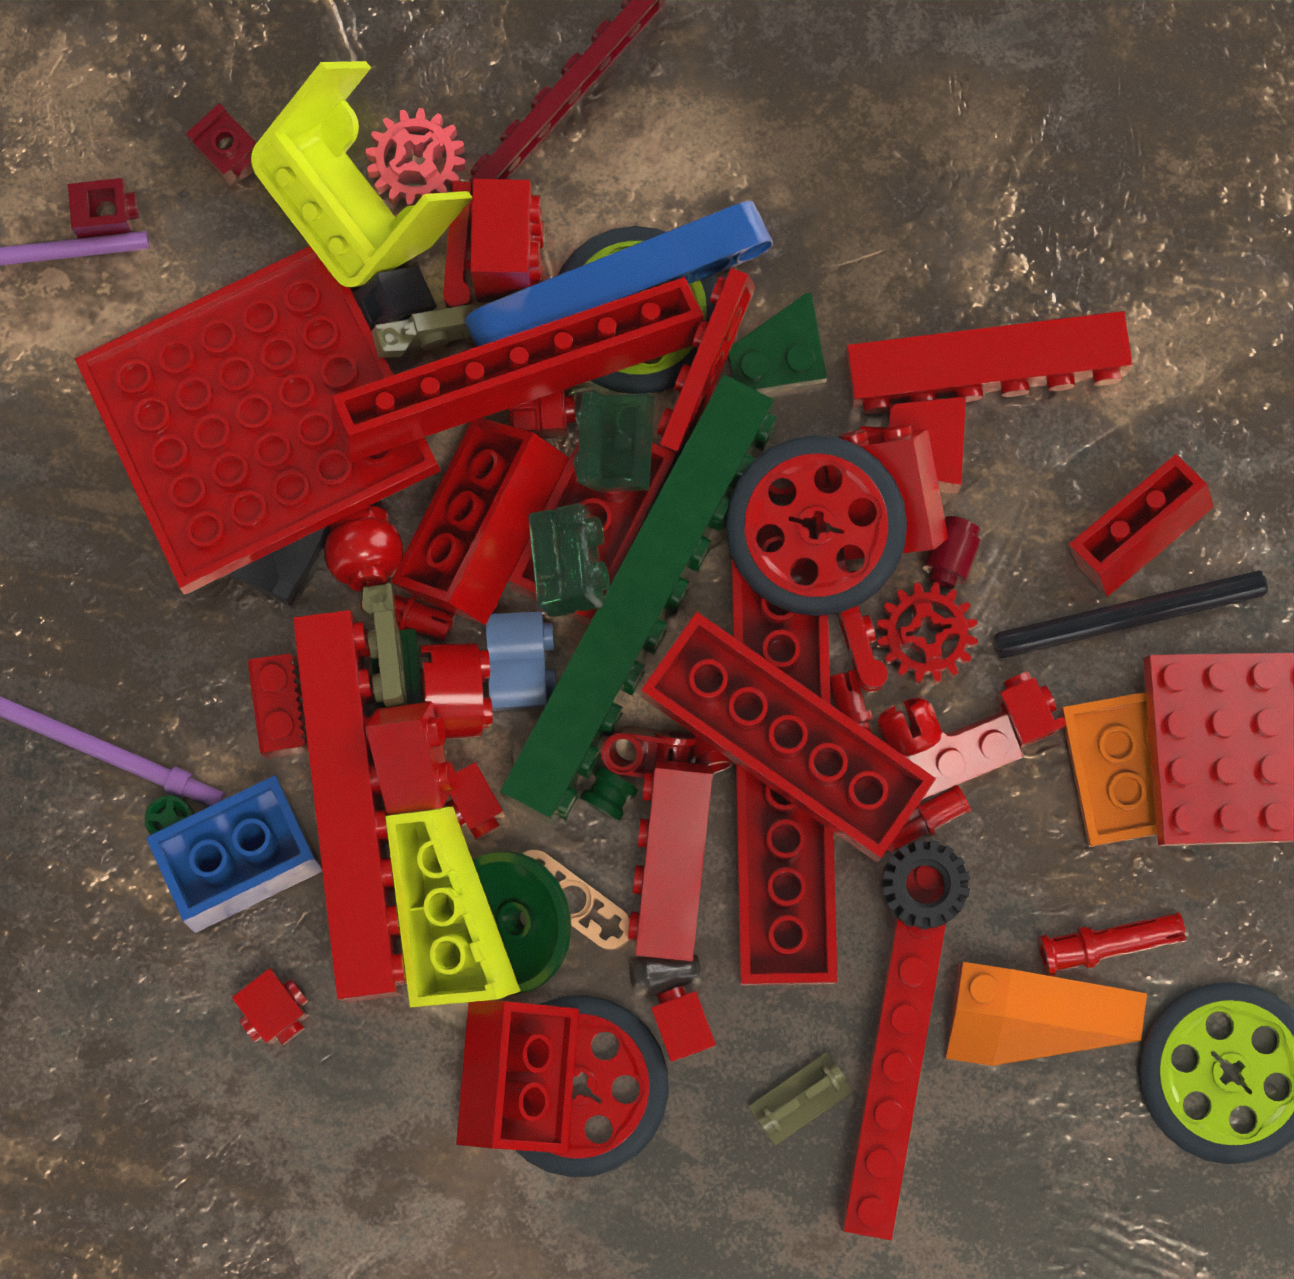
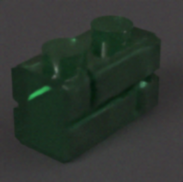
(568, 560)

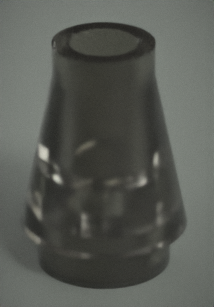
(659, 975)

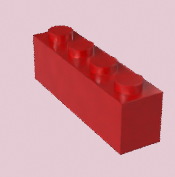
(673, 859)

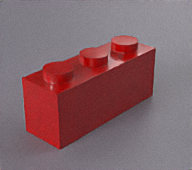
(1141, 525)

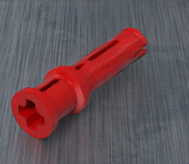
(1089, 946)

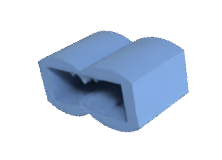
(519, 660)

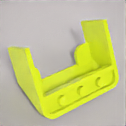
(325, 193)

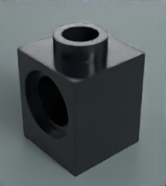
(394, 296)

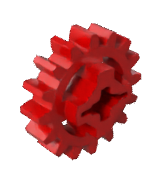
(923, 613)

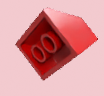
(517, 1076)

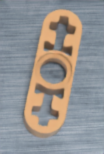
(608, 911)

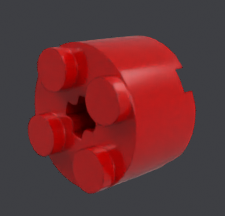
(455, 688)

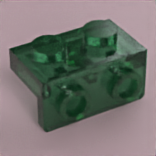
(614, 441)

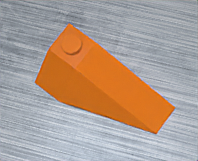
(1027, 1016)

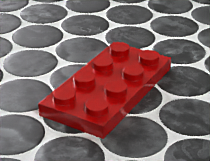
(713, 346)

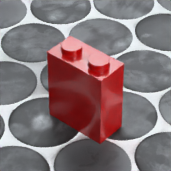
(911, 464)

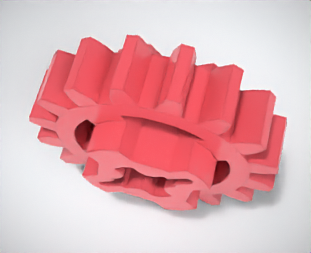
(405, 144)

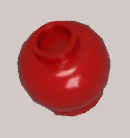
(363, 549)

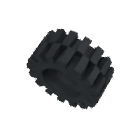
(941, 859)

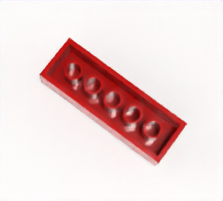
(787, 737)

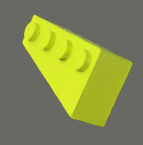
(443, 914)

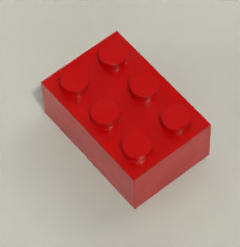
(505, 238)

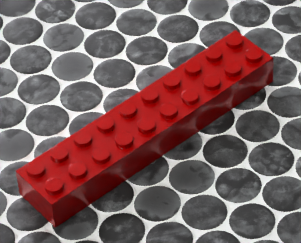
(782, 850)

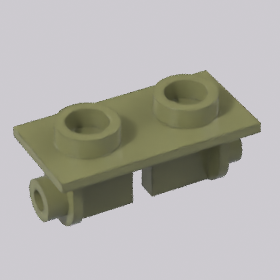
(801, 1098)

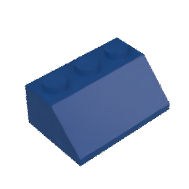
(234, 854)

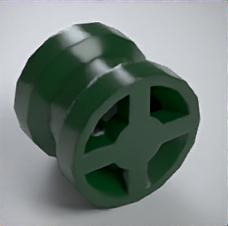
(608, 794)
(161, 813)

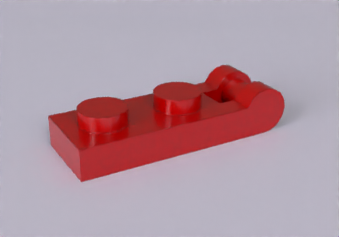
(458, 254)
(858, 635)

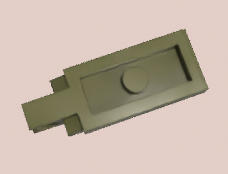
(425, 329)
(385, 644)

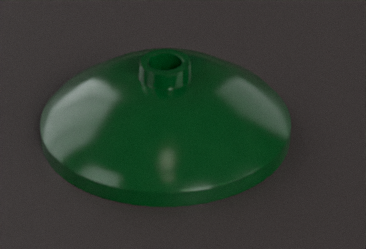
(518, 885)

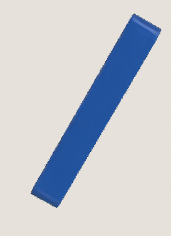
(687, 252)

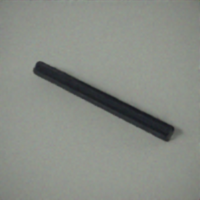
(1130, 614)

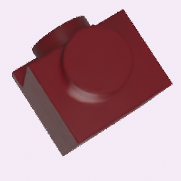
(211, 133)
(91, 197)

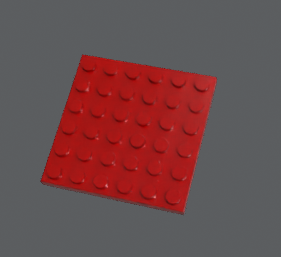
(233, 417)

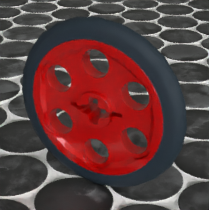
(861, 479)
(631, 1123)

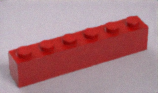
(989, 361)

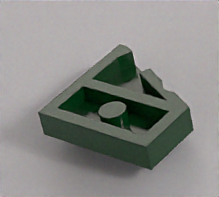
(781, 350)

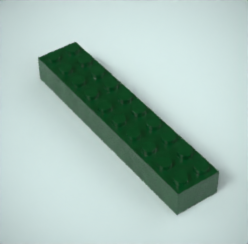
(638, 601)

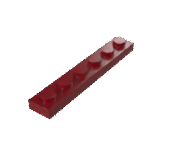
(578, 77)

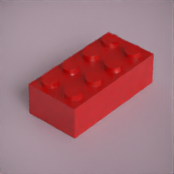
(619, 513)
(480, 519)

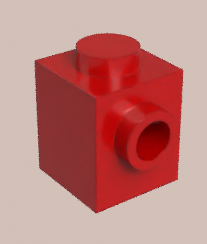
(272, 1008)

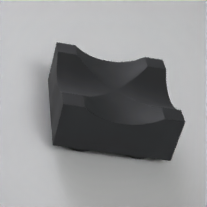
(285, 569)

